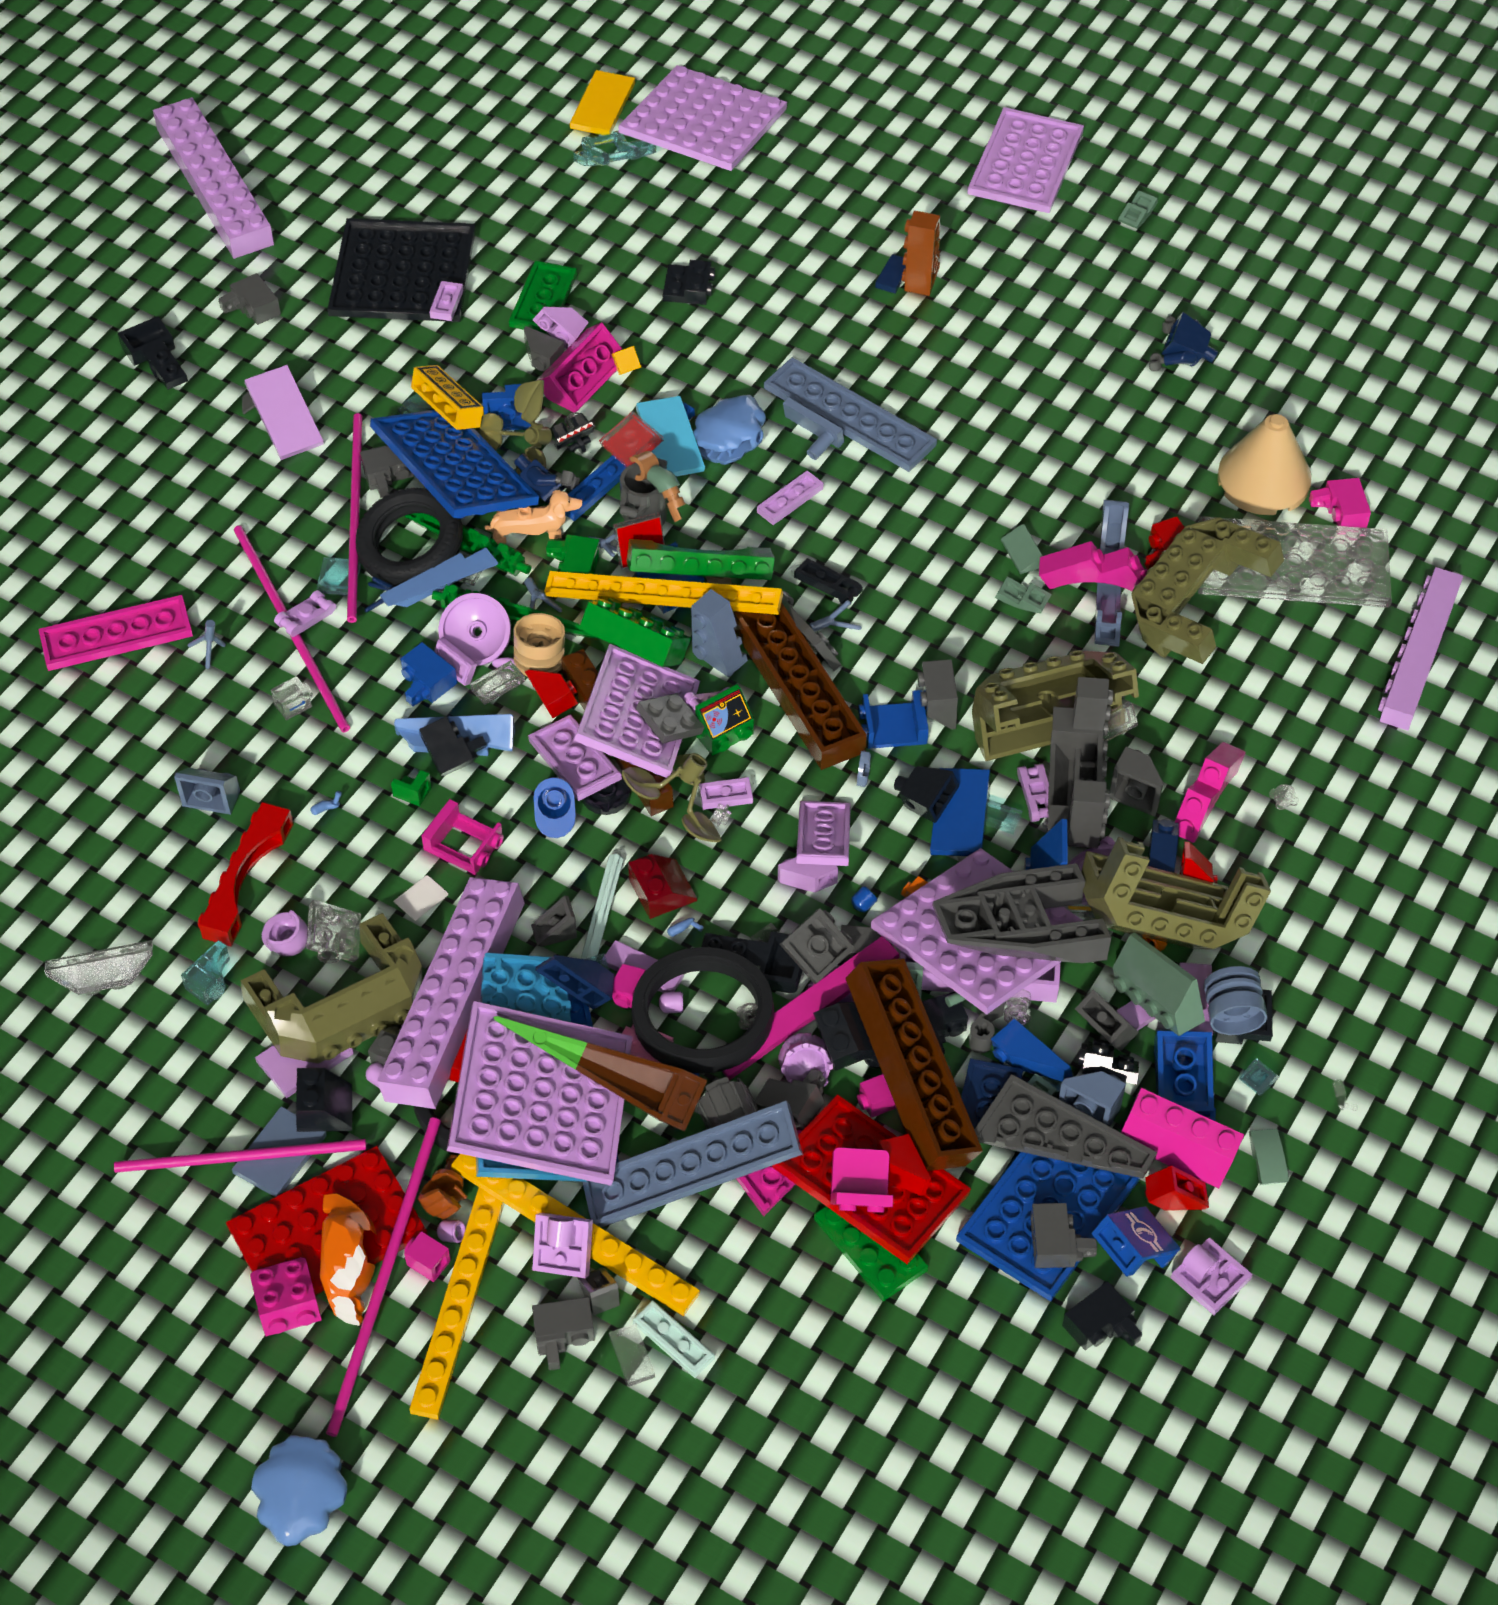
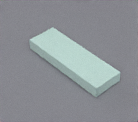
(673, 1339)

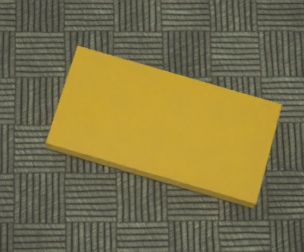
(602, 103)

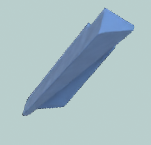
(437, 577)
(496, 730)

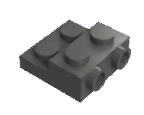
(817, 945)

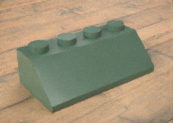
(1158, 985)

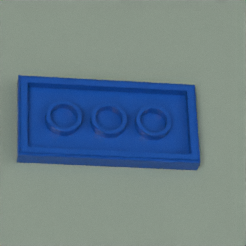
(963, 820)

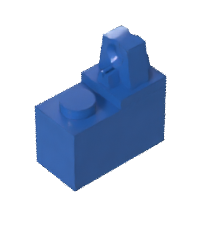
(429, 674)

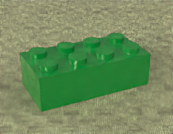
(635, 632)

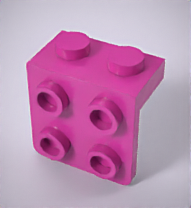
(860, 1179)
(285, 1296)

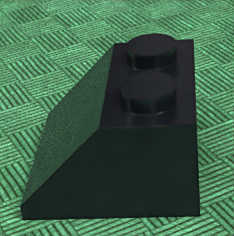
(843, 1034)
(322, 1101)

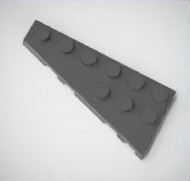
(1044, 1126)

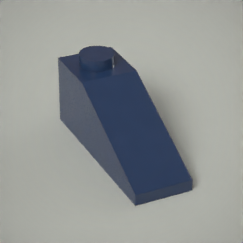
(1163, 845)
(580, 978)

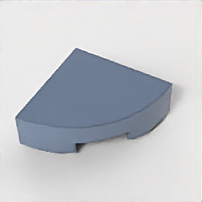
(864, 768)

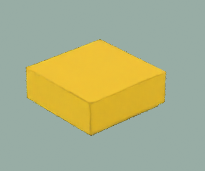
(626, 360)

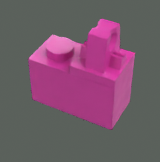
(1345, 502)

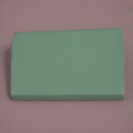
(1022, 549)

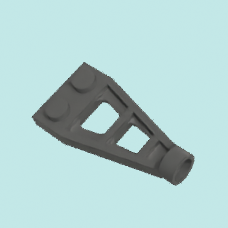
(817, 640)

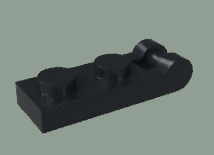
(828, 580)

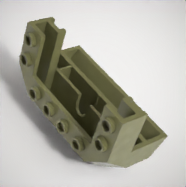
(1016, 705)
(1167, 903)

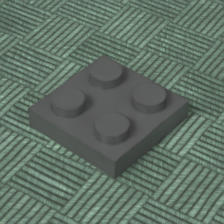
(670, 718)

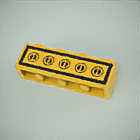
(447, 397)

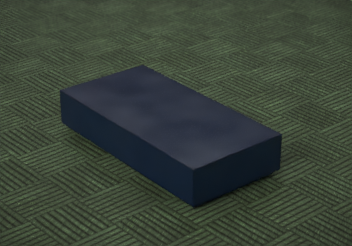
(891, 275)

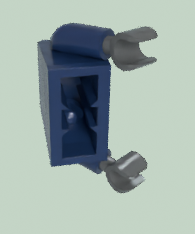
(1185, 343)
(542, 480)

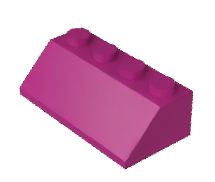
(581, 368)
(1182, 1137)

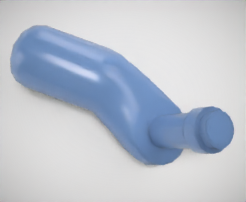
(326, 805)
(682, 926)

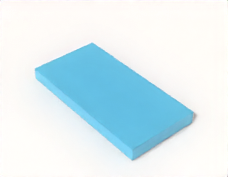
(679, 444)

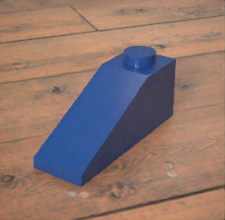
(1025, 1051)

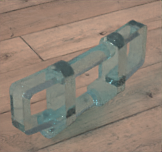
(627, 150)

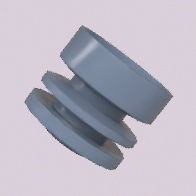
(1235, 1000)

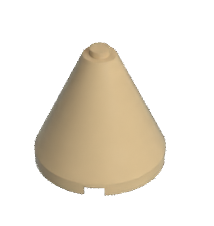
(1266, 469)

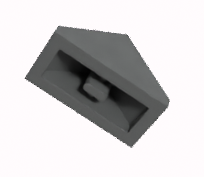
(555, 924)
(601, 1290)

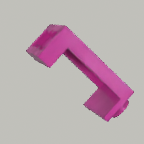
(449, 818)

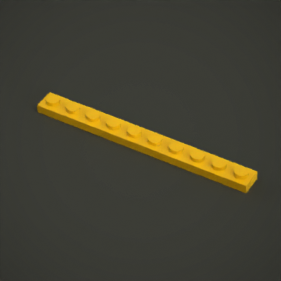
(660, 591)
(604, 1247)
(457, 1306)

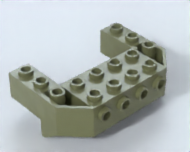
(1182, 571)
(348, 1015)

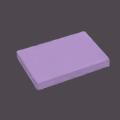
(284, 1070)

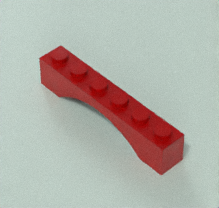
(266, 832)

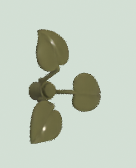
(528, 401)
(690, 770)

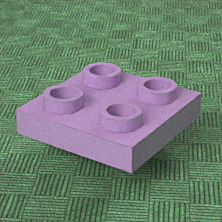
(562, 1245)
(1211, 1275)

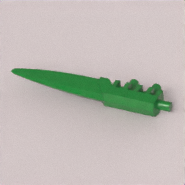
(473, 541)
(513, 610)

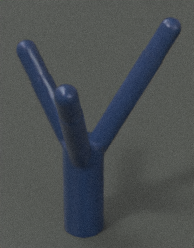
(380, 584)

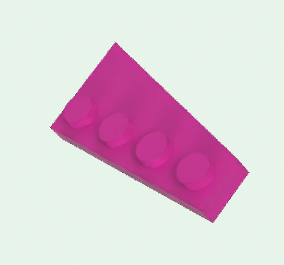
(766, 1187)

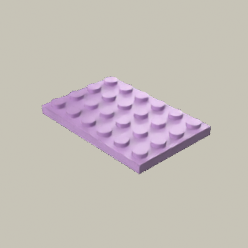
(1026, 160)
(611, 713)

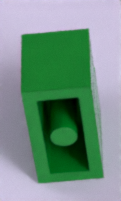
(576, 553)

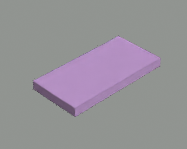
(283, 412)
(579, 765)
(823, 833)

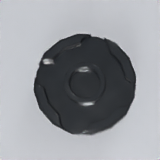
(609, 799)

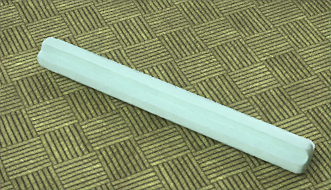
(602, 906)

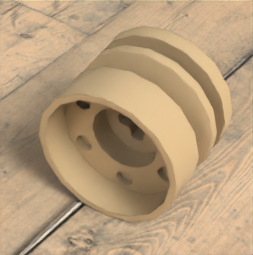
(539, 643)

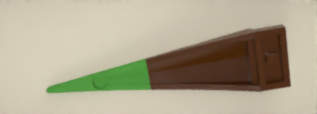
(651, 1086)

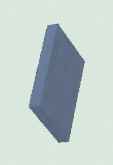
(277, 1173)

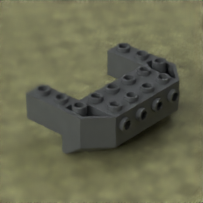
(1079, 764)

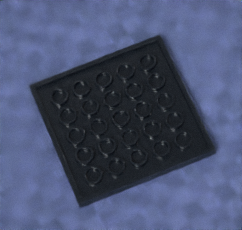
(397, 267)

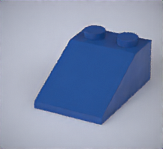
(1050, 849)
(1185, 1069)

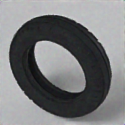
(392, 508)

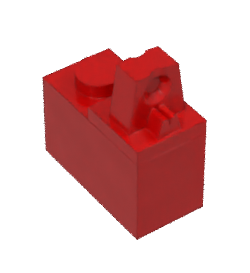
(1162, 537)

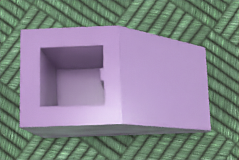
(561, 323)
(807, 876)

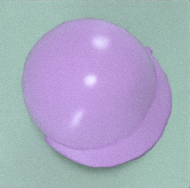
(285, 934)

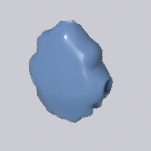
(729, 429)
(298, 1488)

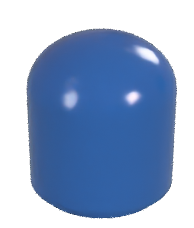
(863, 899)

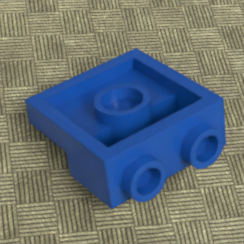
(503, 405)

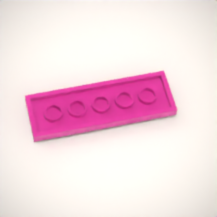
(115, 632)

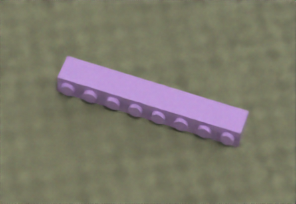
(1421, 648)

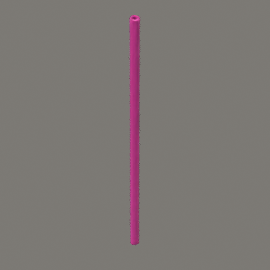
(354, 518)
(297, 640)
(383, 1278)

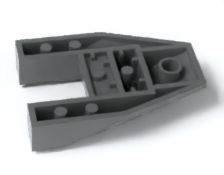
(1010, 918)

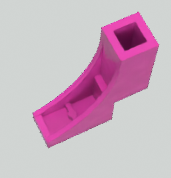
(1089, 564)
(1202, 795)

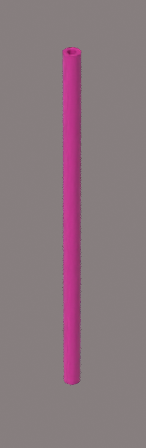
(240, 1155)

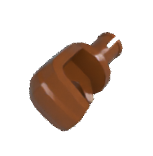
(443, 1192)

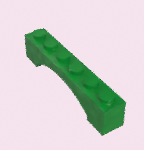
(660, 558)

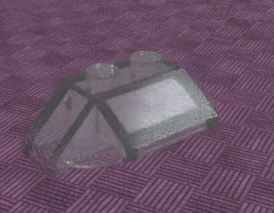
(100, 969)

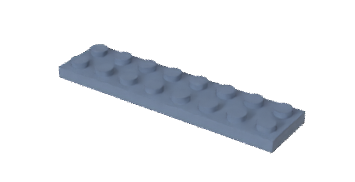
(857, 416)
(695, 1164)

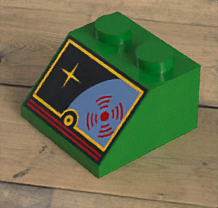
(725, 720)

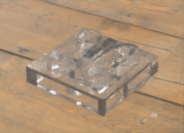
(333, 932)

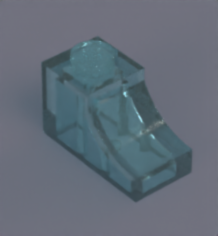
(205, 975)

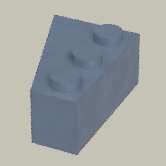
(715, 635)

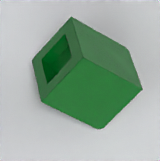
(412, 789)

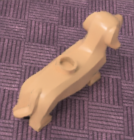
(534, 519)

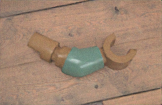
(662, 479)

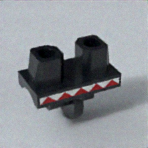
(582, 429)

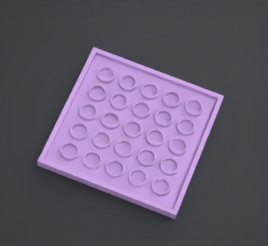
(703, 117)
(975, 975)
(531, 1107)

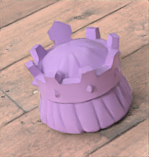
(802, 1054)

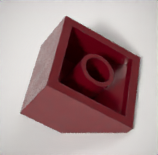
(660, 884)

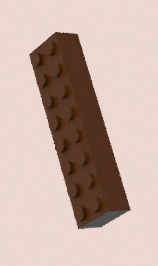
(801, 686)
(913, 1064)

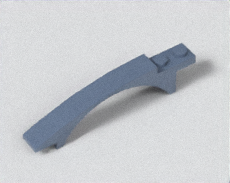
(1108, 596)

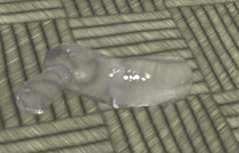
(1340, 1093)

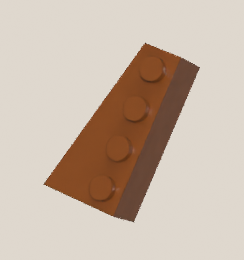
(922, 252)

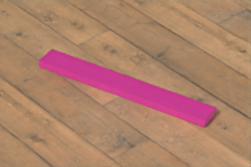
(819, 996)

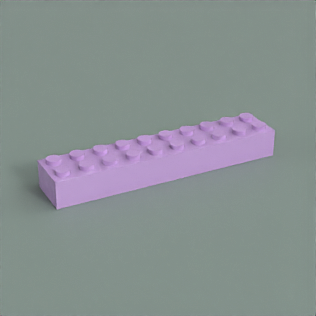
(213, 178)
(442, 1008)

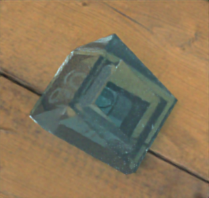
(1259, 1077)

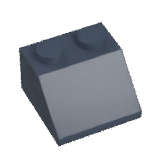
(207, 790)
(1094, 1095)

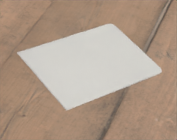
(421, 897)

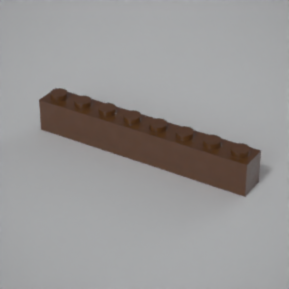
(583, 674)

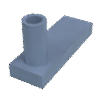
(824, 429)

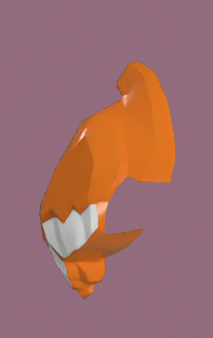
(343, 1257)

